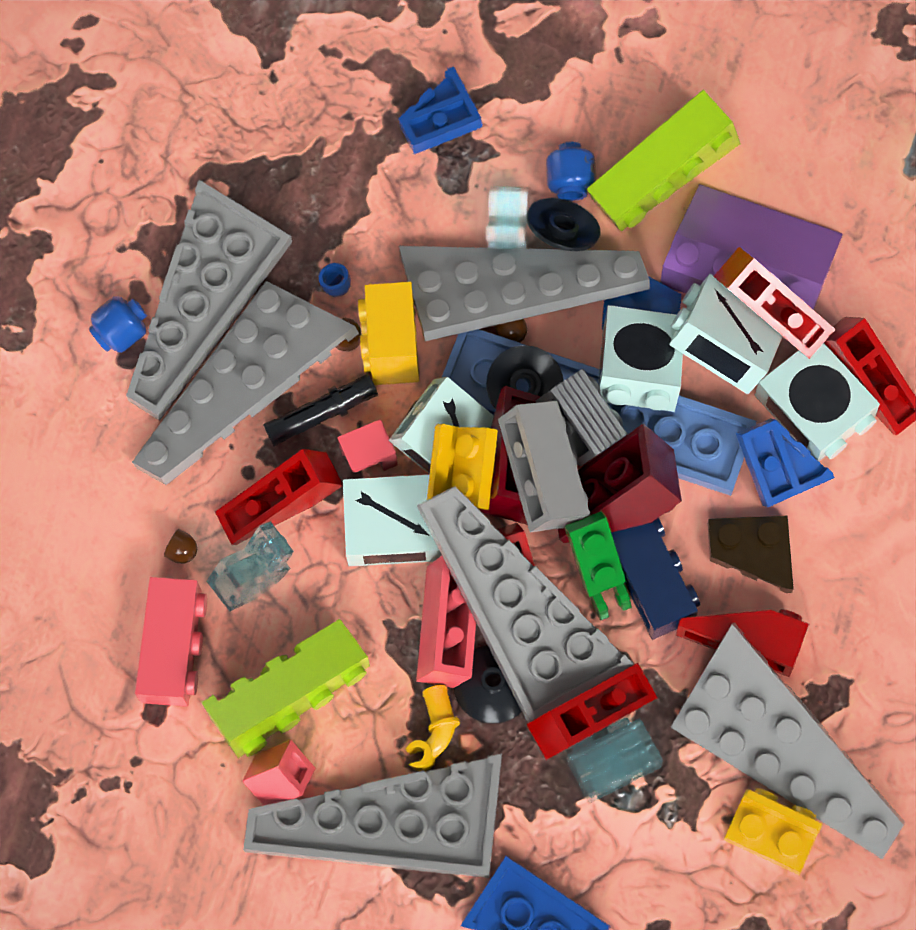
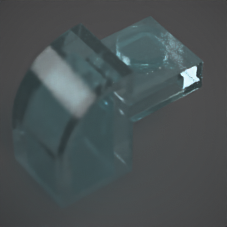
(507, 217)
(253, 569)

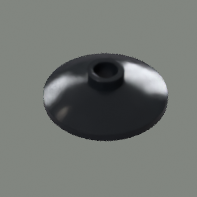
(563, 224)
(524, 363)
(484, 702)

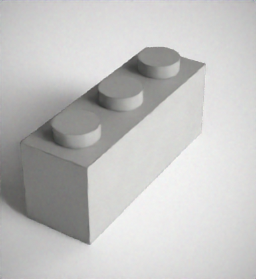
(543, 466)

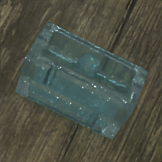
(613, 759)

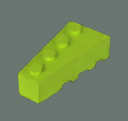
(665, 161)
(287, 689)

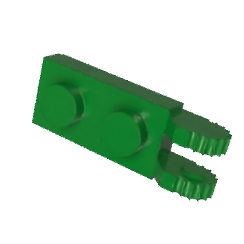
(598, 561)

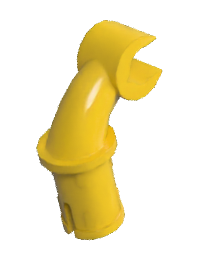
(442, 728)

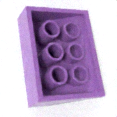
(783, 244)

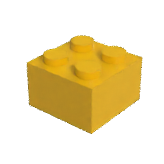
(389, 333)

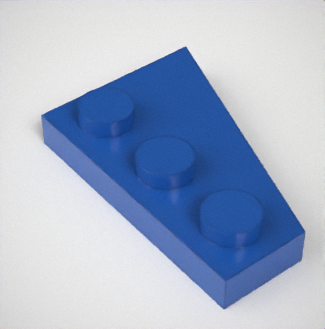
(524, 902)

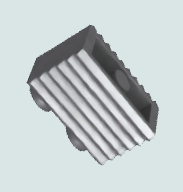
(588, 418)

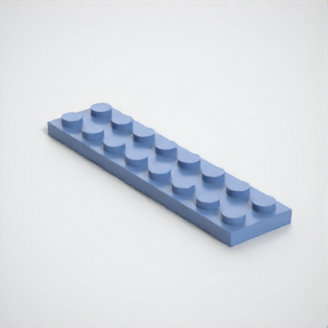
(698, 433)

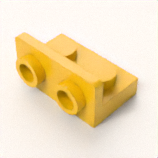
(463, 460)
(773, 830)

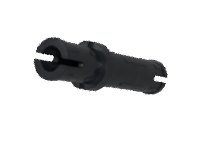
(327, 406)

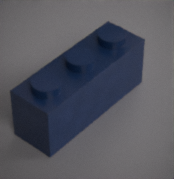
(654, 578)

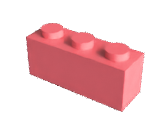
(446, 630)
(170, 642)

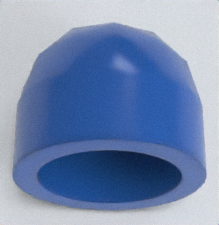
(331, 279)

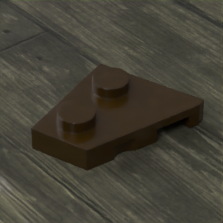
(754, 547)

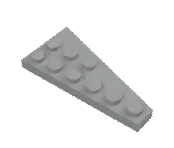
(207, 285)
(487, 287)
(246, 372)
(528, 623)
(769, 734)
(402, 822)

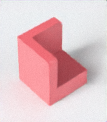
(368, 447)
(279, 773)

